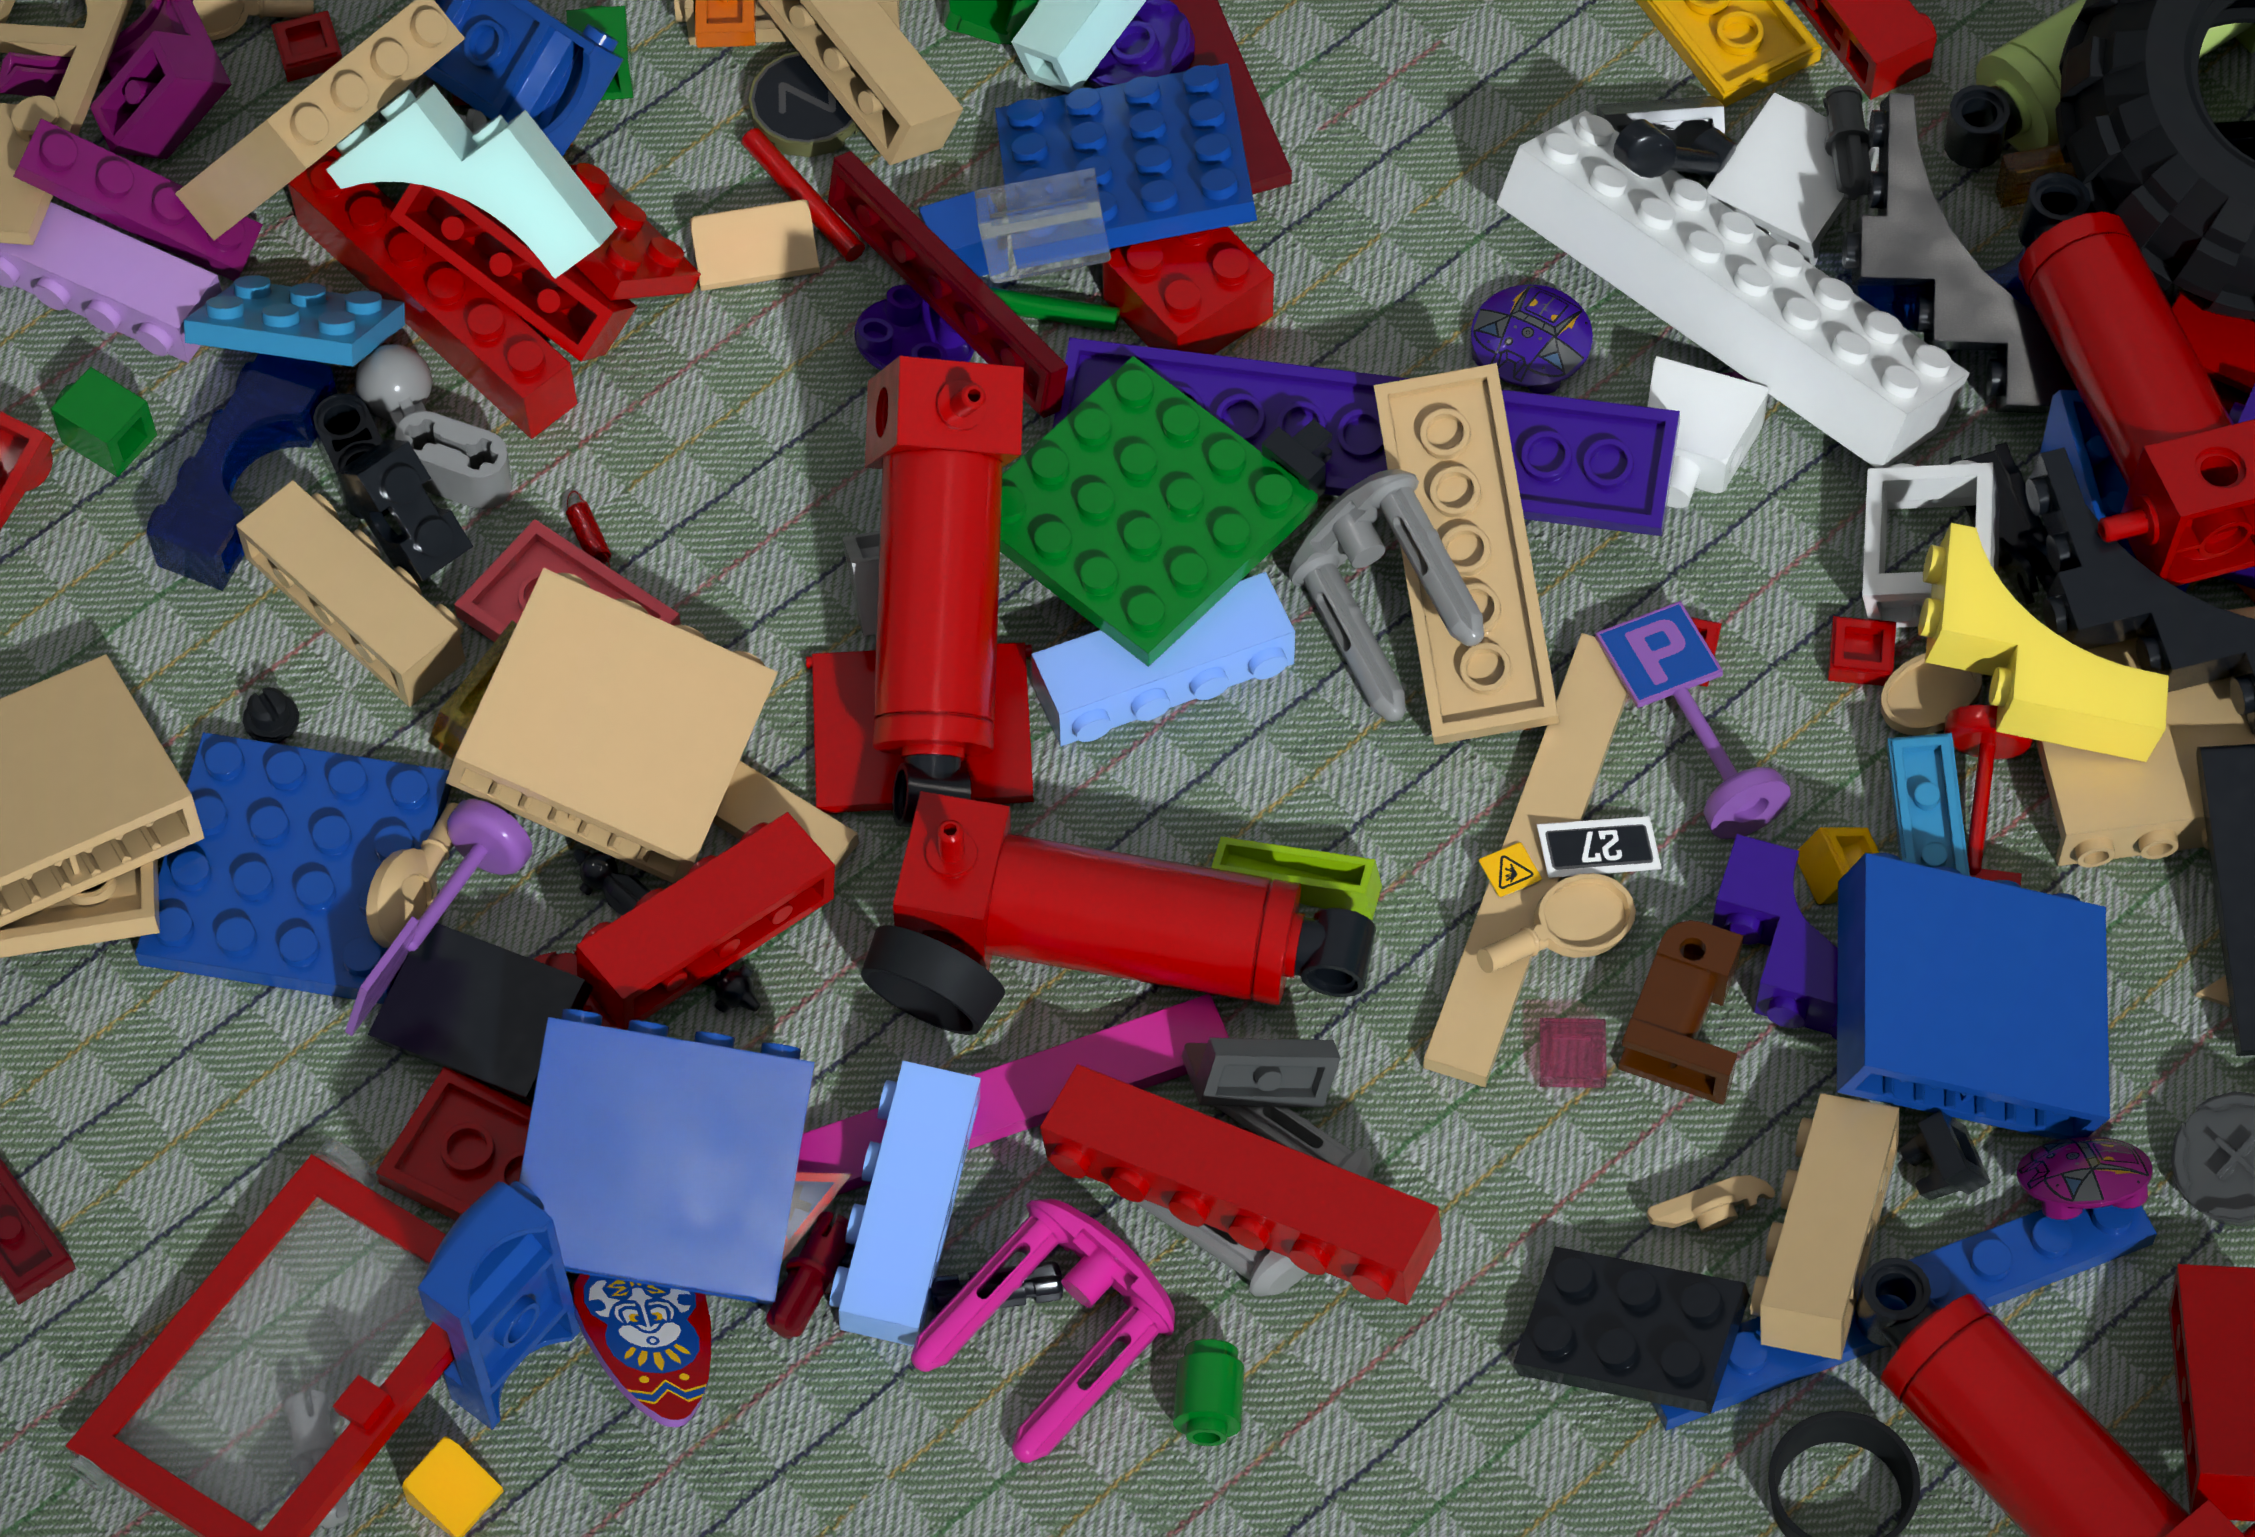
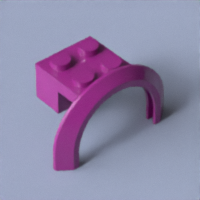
(160, 82)

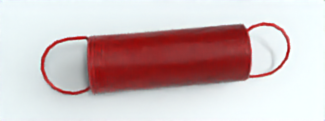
(587, 531)

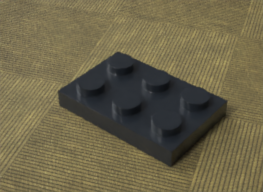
(1632, 1329)

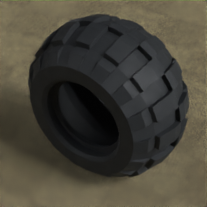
(2150, 148)

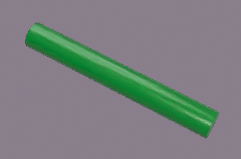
(1060, 309)

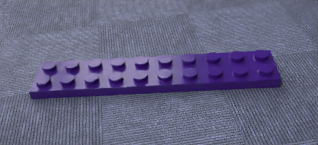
(1571, 455)

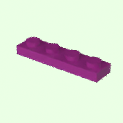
(130, 199)

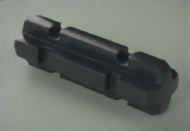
(1042, 1284)

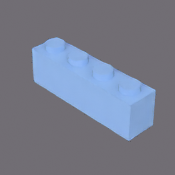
(1100, 685)
(908, 1203)

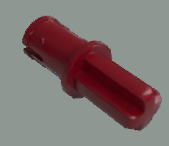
(809, 1277)

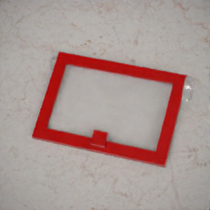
(279, 1364)

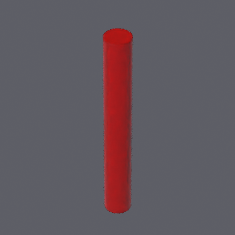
(798, 188)

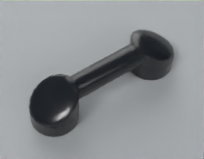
(1652, 153)

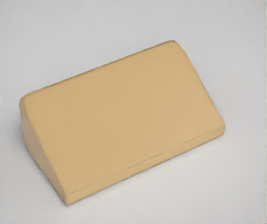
(754, 244)

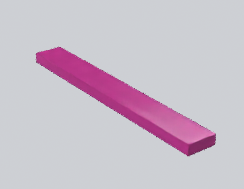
(1025, 1089)

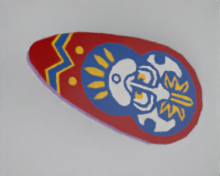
(648, 1343)

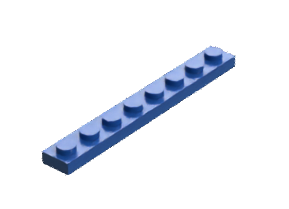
(1988, 1264)

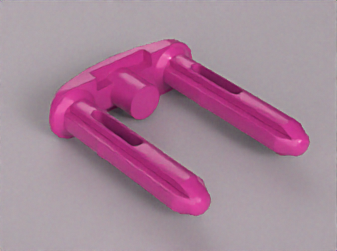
(1103, 1264)

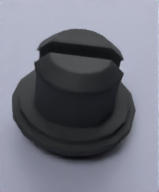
(270, 716)

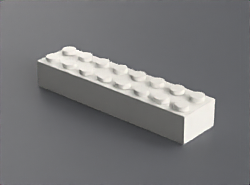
(1735, 291)

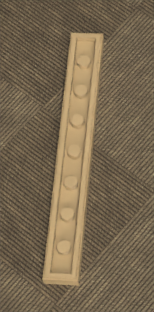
(1555, 792)

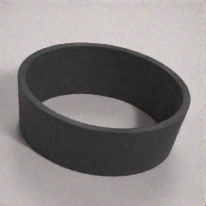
(930, 980)
(1851, 1429)

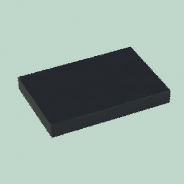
(476, 1009)

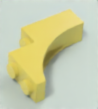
(2039, 679)

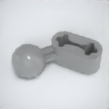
(460, 458)

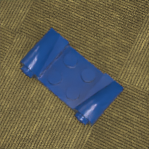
(527, 61)
(497, 1294)

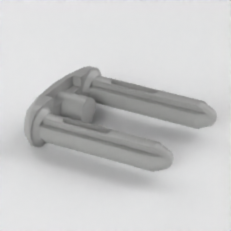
(1348, 532)
(1265, 1269)

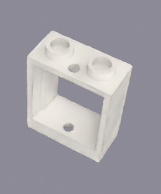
(1906, 486)

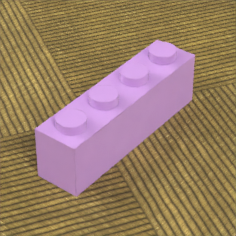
(110, 280)

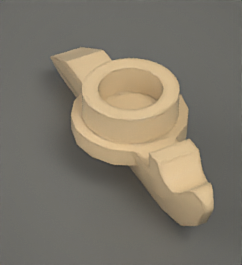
(1712, 1204)

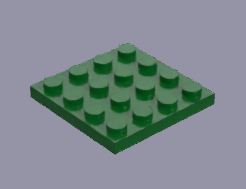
(1145, 510)

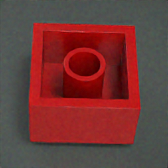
(1190, 290)

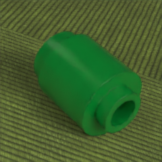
(1209, 1392)

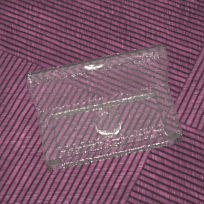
(1042, 225)

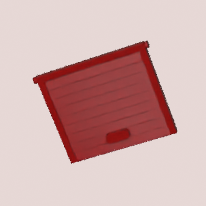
(860, 778)

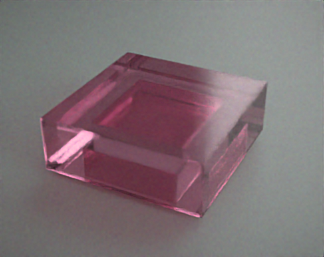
(1572, 1052)

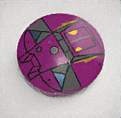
(2085, 1175)

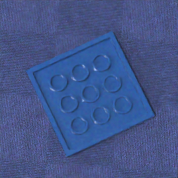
(1159, 146)
(287, 864)

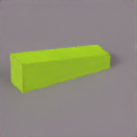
(1325, 877)

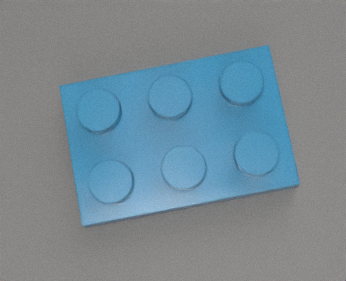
(295, 321)

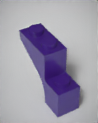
(1802, 964)

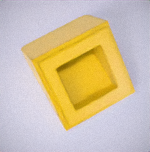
(1830, 856)
(451, 1488)

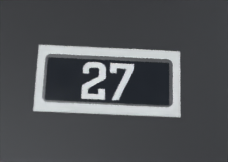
(1599, 846)

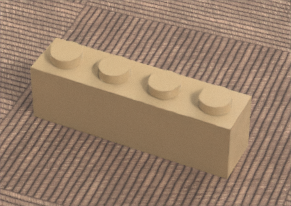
(871, 73)
(352, 592)
(1827, 1226)

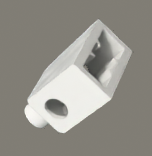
(1716, 424)

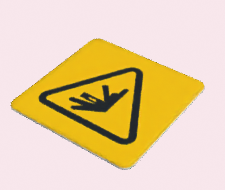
(1510, 869)

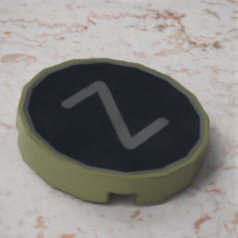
(798, 109)

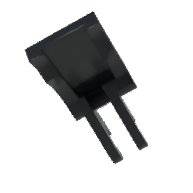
(2020, 531)

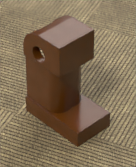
(1686, 976)

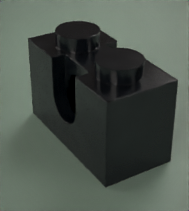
(393, 479)

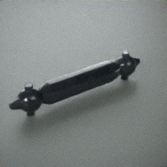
(623, 891)

